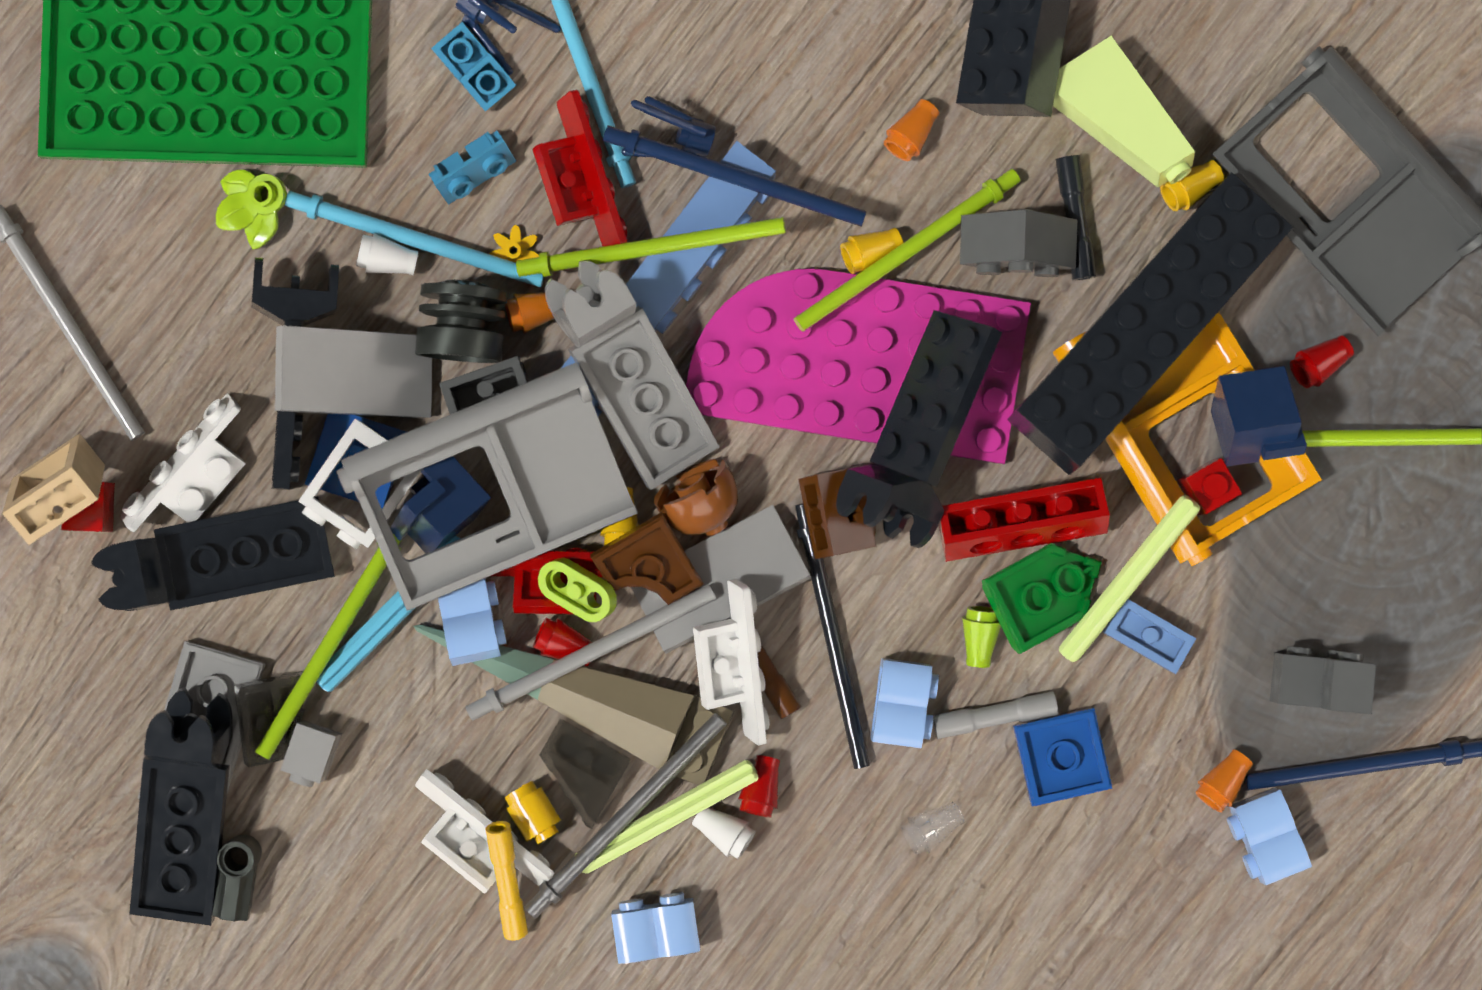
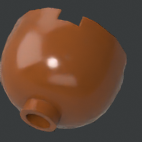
(700, 500)

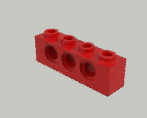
(1024, 519)

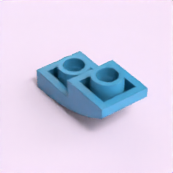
(473, 66)

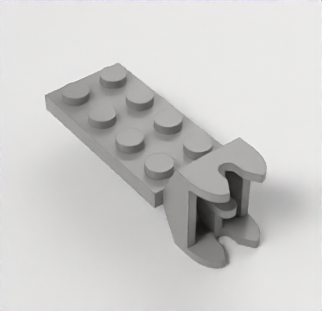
(630, 374)

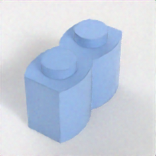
(470, 623)
(903, 703)
(1269, 837)
(655, 929)

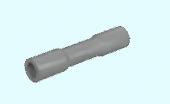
(1021, 710)

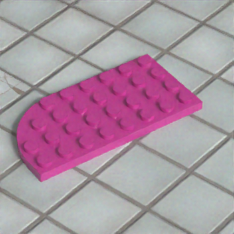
(849, 364)

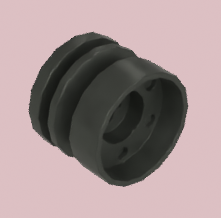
(461, 322)

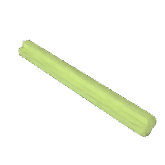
(1129, 578)
(677, 811)

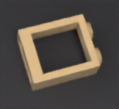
(63, 478)

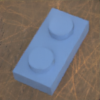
(1150, 636)

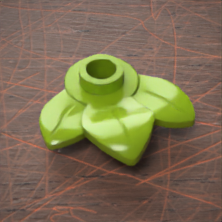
(245, 208)

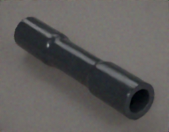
(1072, 192)

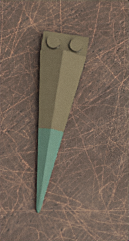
(625, 711)

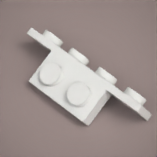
(193, 472)
(730, 662)
(462, 839)

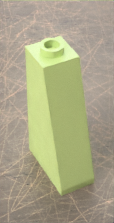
(1121, 112)

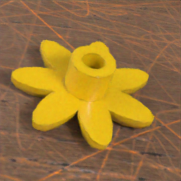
(515, 242)

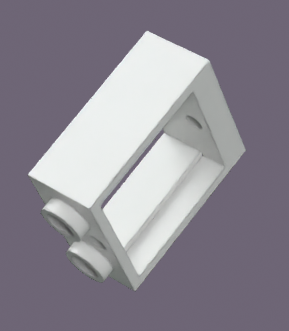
(320, 513)

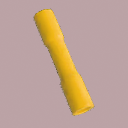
(502, 857)

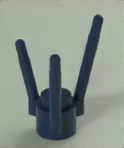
(486, 10)
(692, 133)

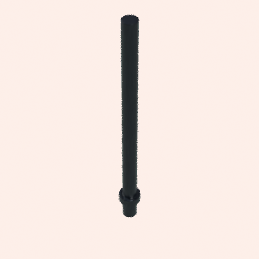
(834, 646)

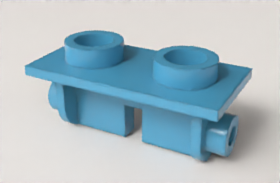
(458, 178)

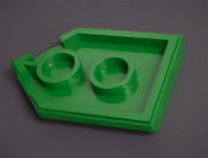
(1041, 594)

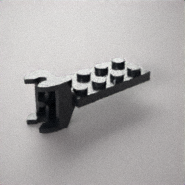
(291, 308)
(922, 430)
(217, 559)
(181, 811)

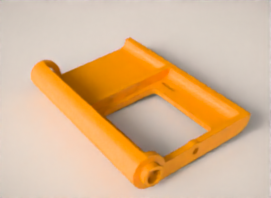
(1183, 383)

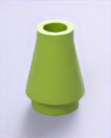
(980, 635)

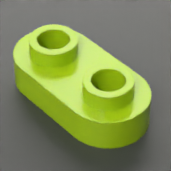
(579, 592)

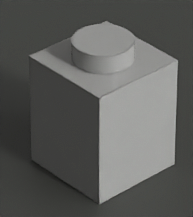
(310, 753)

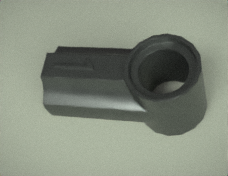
(236, 881)

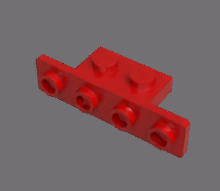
(576, 176)
(527, 594)

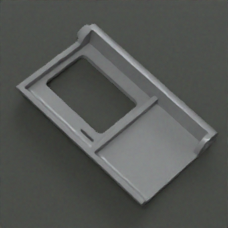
(548, 465)

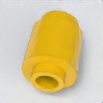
(532, 813)

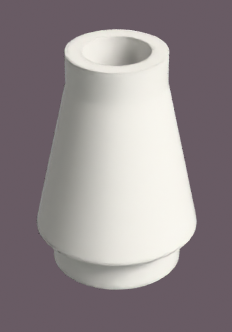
(385, 256)
(724, 831)

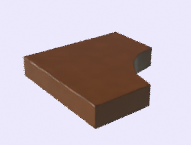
(648, 559)

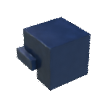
(1257, 416)
(441, 505)

